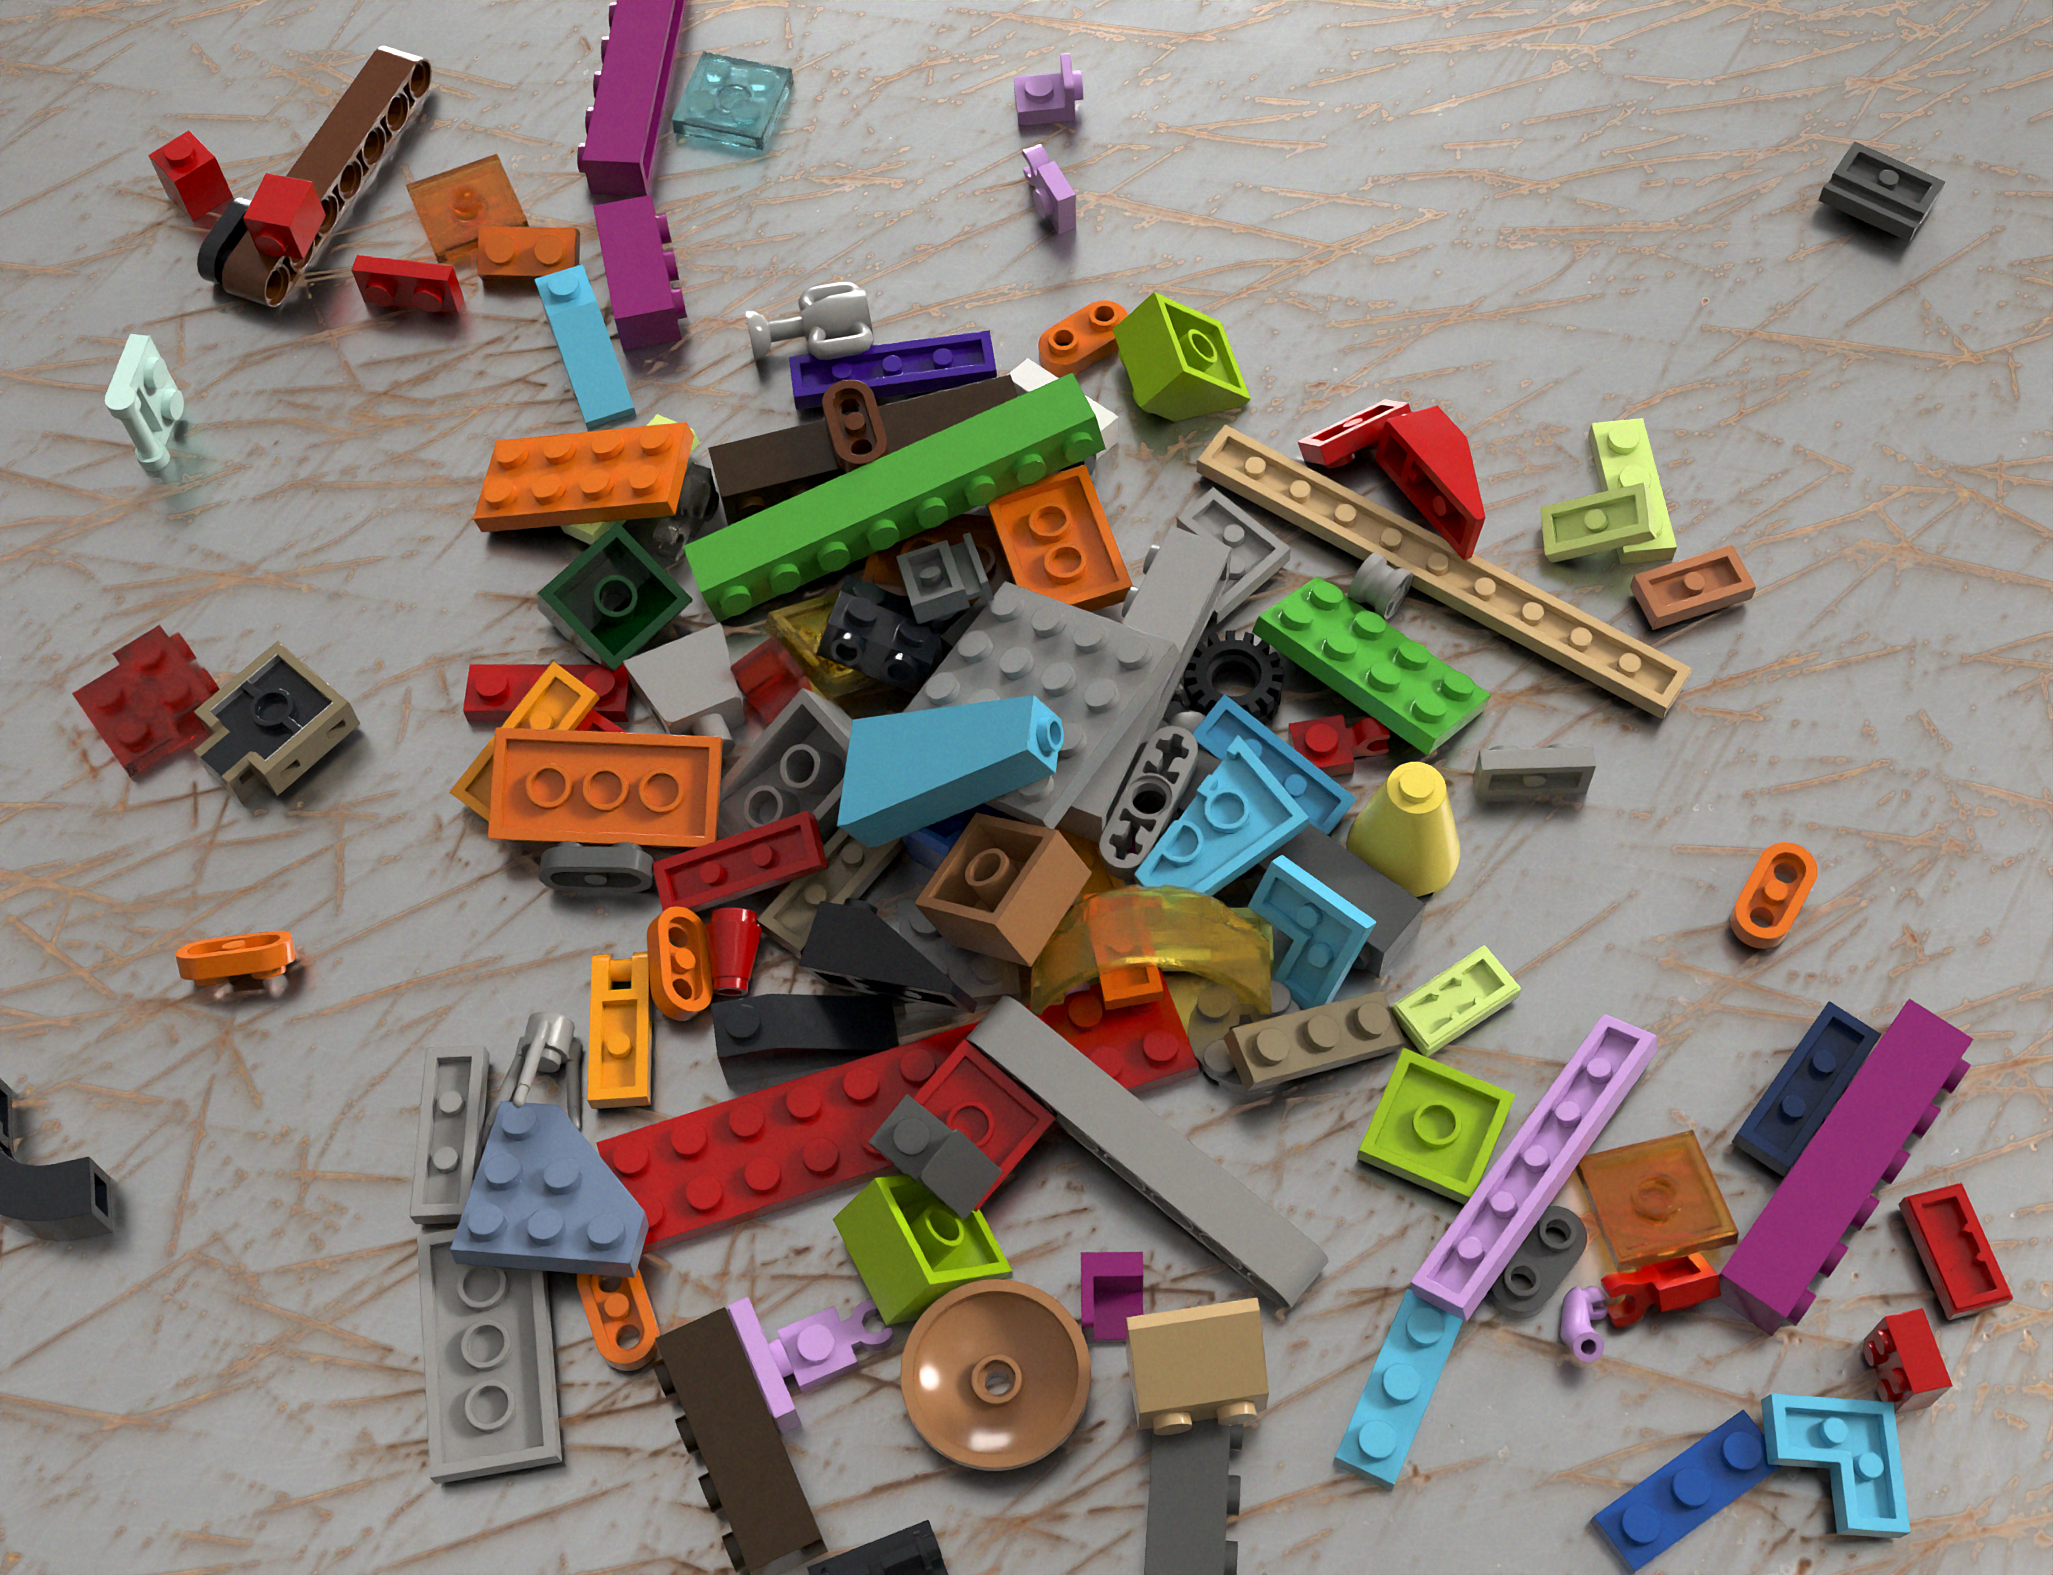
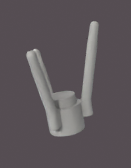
(542, 1049)

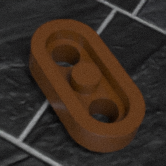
(855, 431)

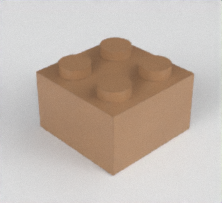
(1003, 888)

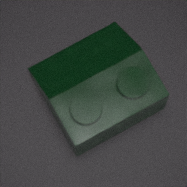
(612, 599)

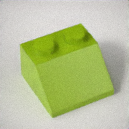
(1178, 360)
(915, 1247)

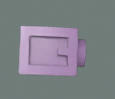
(1048, 96)

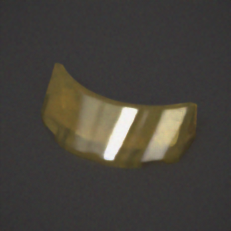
(1153, 929)

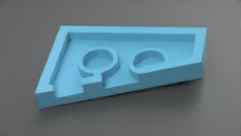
(1227, 827)

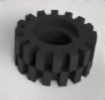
(1235, 657)

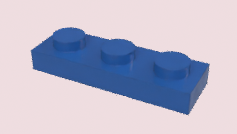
(1685, 1493)

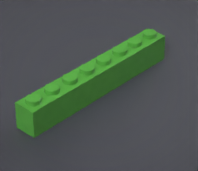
(894, 497)

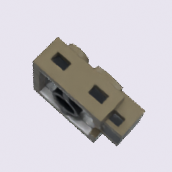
(271, 724)

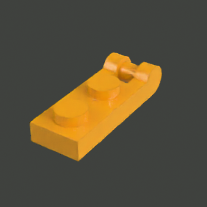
(620, 1033)

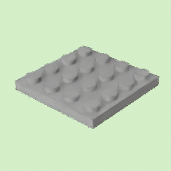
(1075, 663)

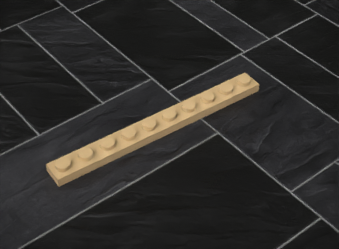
(1466, 585)

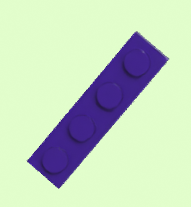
(898, 367)

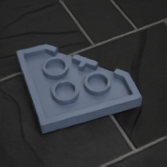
(547, 1201)

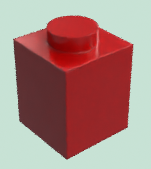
(190, 175)
(284, 216)

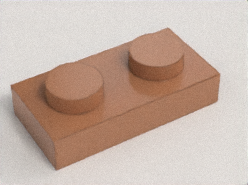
(1692, 586)

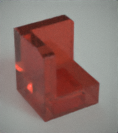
(769, 679)

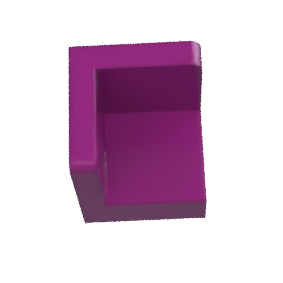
(1110, 1294)

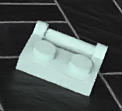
(145, 400)

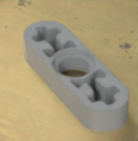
(1144, 778)

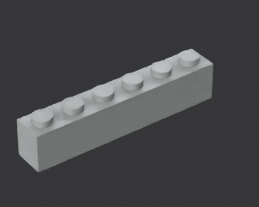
(1174, 604)

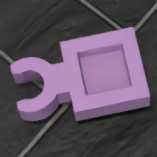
(1053, 193)
(824, 1347)

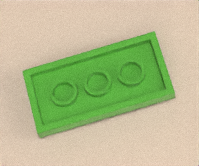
(1372, 664)

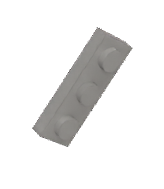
(449, 1132)

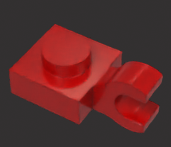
(1333, 746)
(1668, 1284)

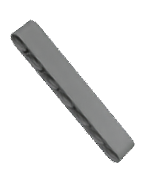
(1150, 1153)

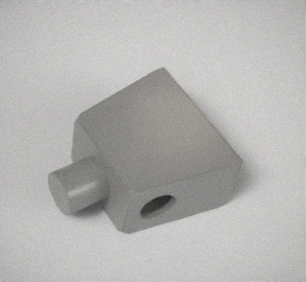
(689, 686)

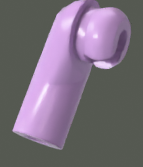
(1576, 1331)

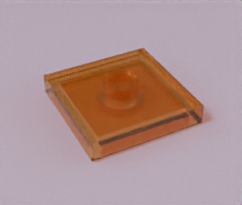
(462, 200)
(1656, 1201)

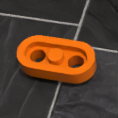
(1087, 338)
(1772, 899)
(216, 959)
(679, 968)
(615, 1315)

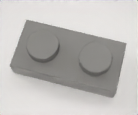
(1534, 771)

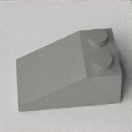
(790, 769)

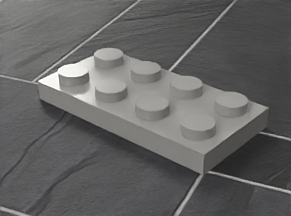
(485, 1365)

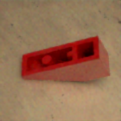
(1436, 472)

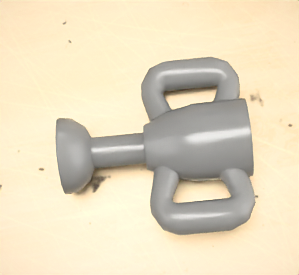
(832, 320)

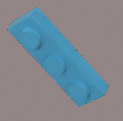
(1310, 787)

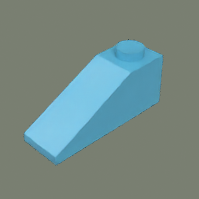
(584, 346)

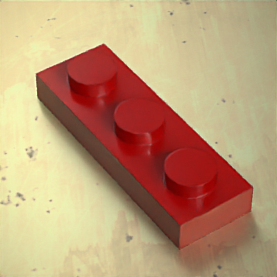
(498, 689)
(741, 864)

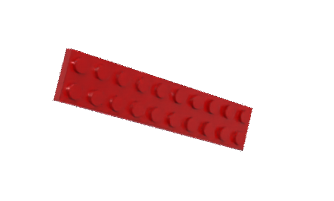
(816, 1129)

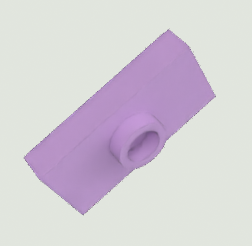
(767, 1363)

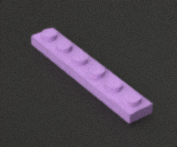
(1534, 1167)

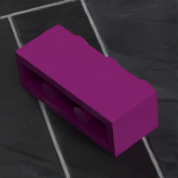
(640, 272)

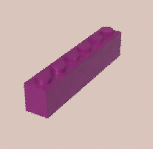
(630, 96)
(1841, 1167)

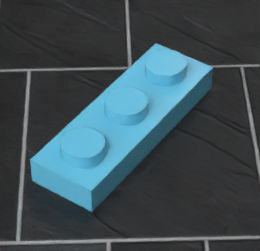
(1398, 1391)

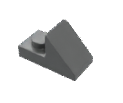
(935, 1156)

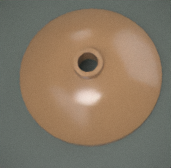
(989, 1333)

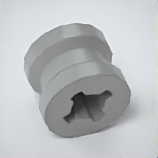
(1380, 585)

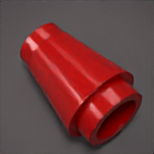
(732, 949)

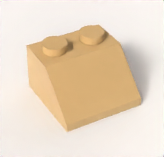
(1197, 1366)

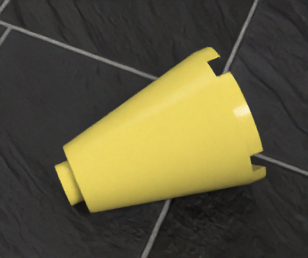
(1409, 830)

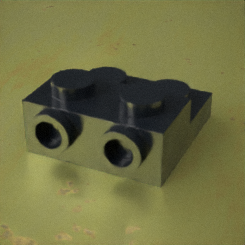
(880, 636)

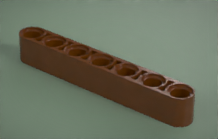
(337, 164)

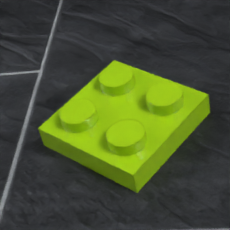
(1436, 1126)

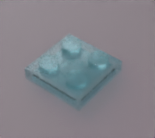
(732, 101)

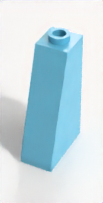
(942, 761)

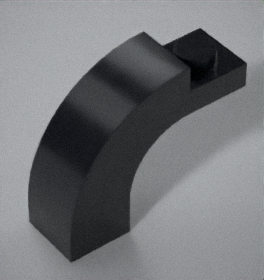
(50, 1200)

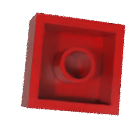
(1906, 1361)

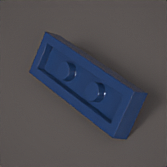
(1806, 1088)

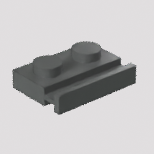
(1881, 191)
(943, 579)

